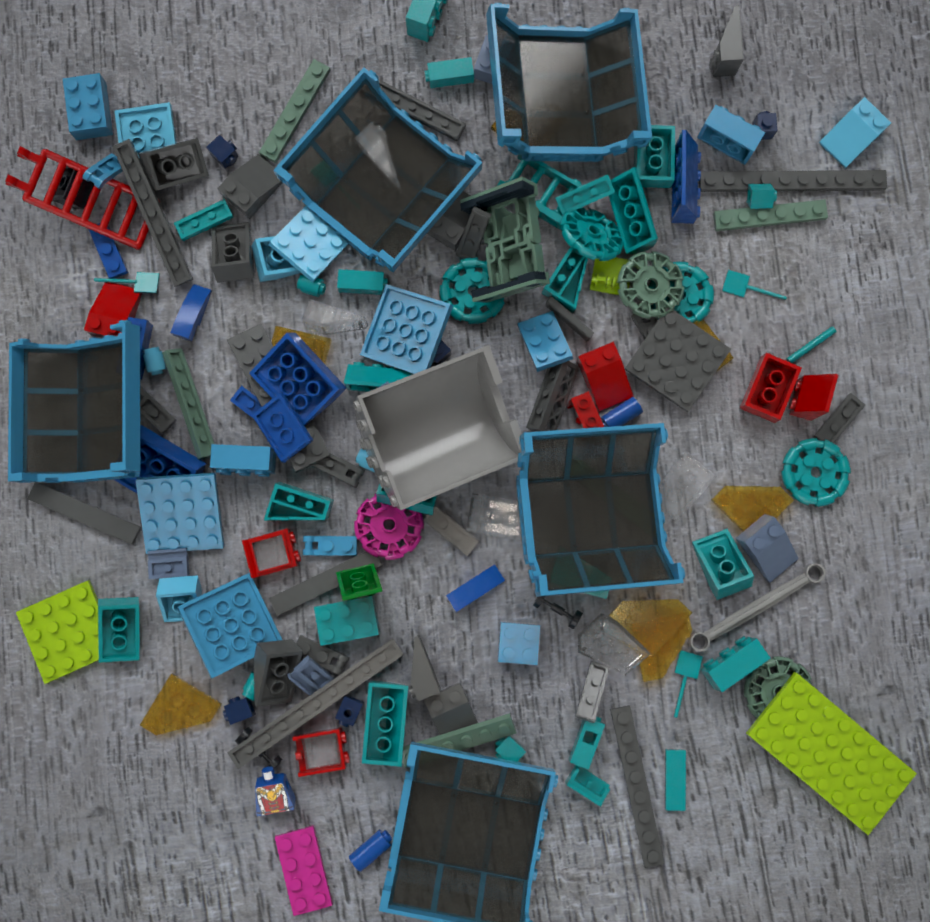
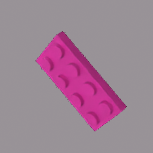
(303, 870)

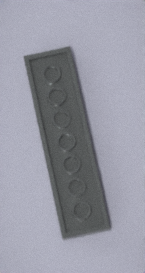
(249, 350)

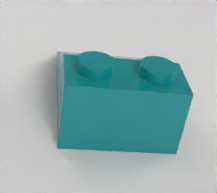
(723, 564)
(118, 629)

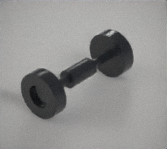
(560, 610)
(244, 735)

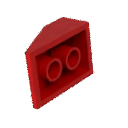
(112, 304)
(605, 376)
(813, 396)

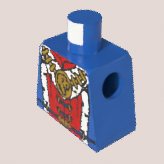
(273, 793)

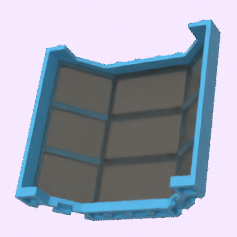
(568, 88)
(355, 194)
(75, 409)
(593, 509)
(466, 837)

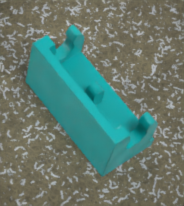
(588, 785)

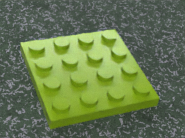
(63, 631)

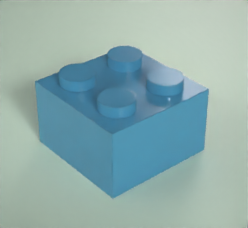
(518, 643)

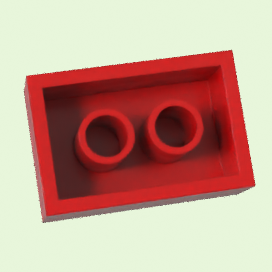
(770, 387)

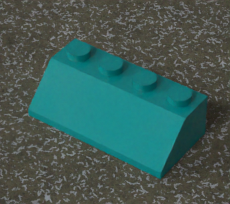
(632, 213)
(368, 378)
(385, 723)

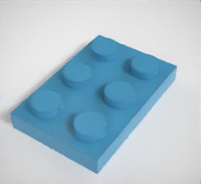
(545, 341)

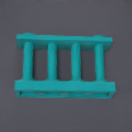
(550, 216)

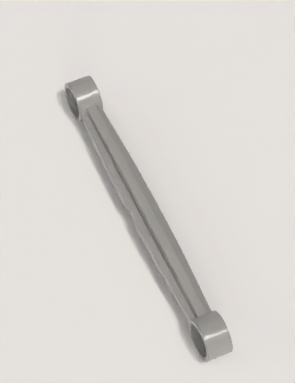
(757, 606)

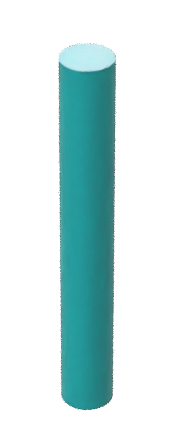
(812, 344)

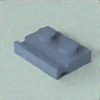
(168, 563)
(309, 676)

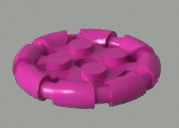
(385, 536)

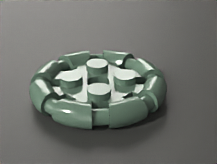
(643, 292)
(770, 682)

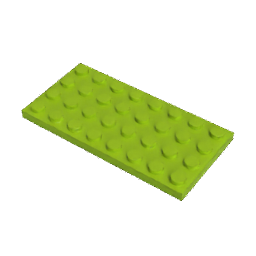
(831, 753)

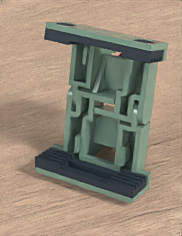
(507, 229)

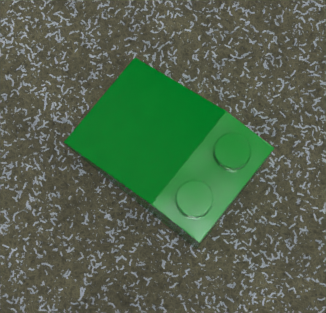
(358, 582)

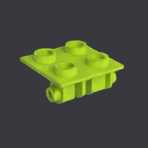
(606, 274)

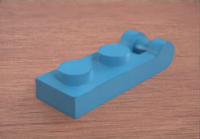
(103, 171)
(331, 545)

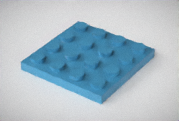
(406, 330)
(180, 512)
(228, 624)

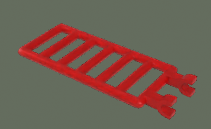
(29, 187)

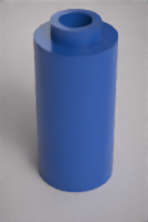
(622, 414)
(370, 850)

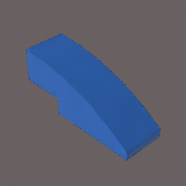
(191, 312)
(475, 588)

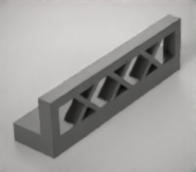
(550, 394)

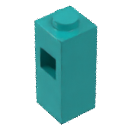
(450, 72)
(361, 282)
(586, 743)

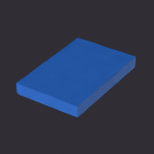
(282, 427)

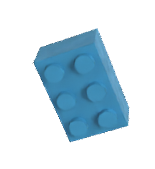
(87, 106)
(731, 134)
(243, 460)

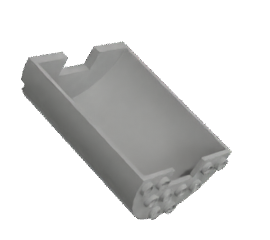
(437, 428)

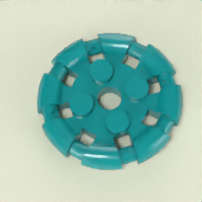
(586, 233)
(462, 284)
(691, 292)
(827, 472)

